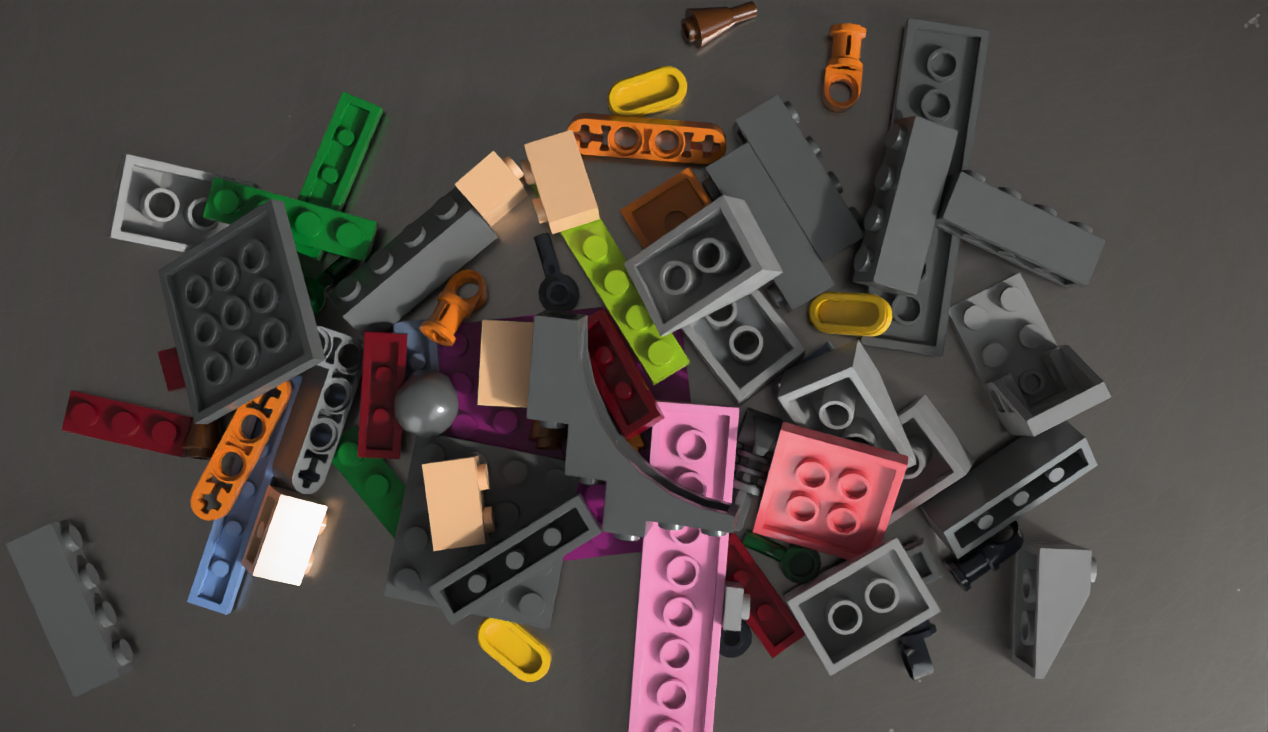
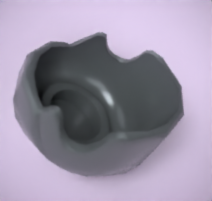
(426, 403)

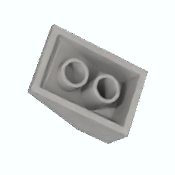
(162, 204)
(703, 265)
(745, 345)
(844, 398)
(938, 455)
(1048, 596)
(861, 604)

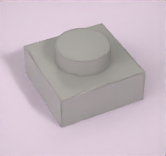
(735, 606)

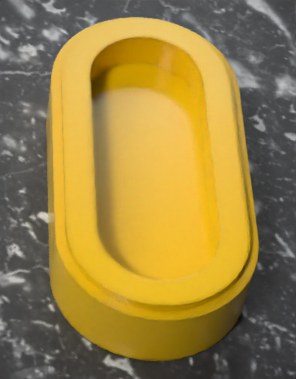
(647, 92)
(850, 313)
(514, 648)

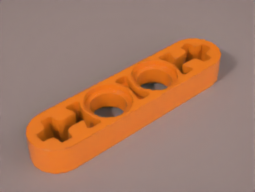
(647, 130)
(247, 448)

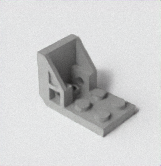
(1018, 361)

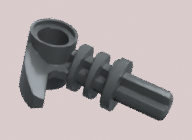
(759, 436)

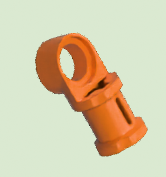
(844, 64)
(453, 309)

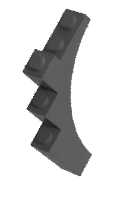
(636, 492)

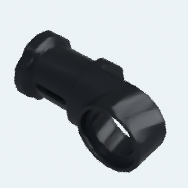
(984, 558)
(915, 652)

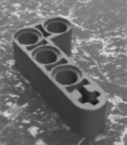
(309, 470)

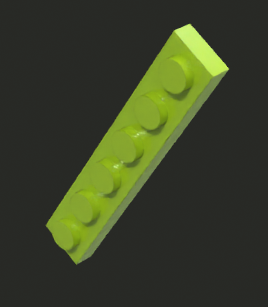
(606, 272)

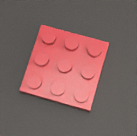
(829, 492)

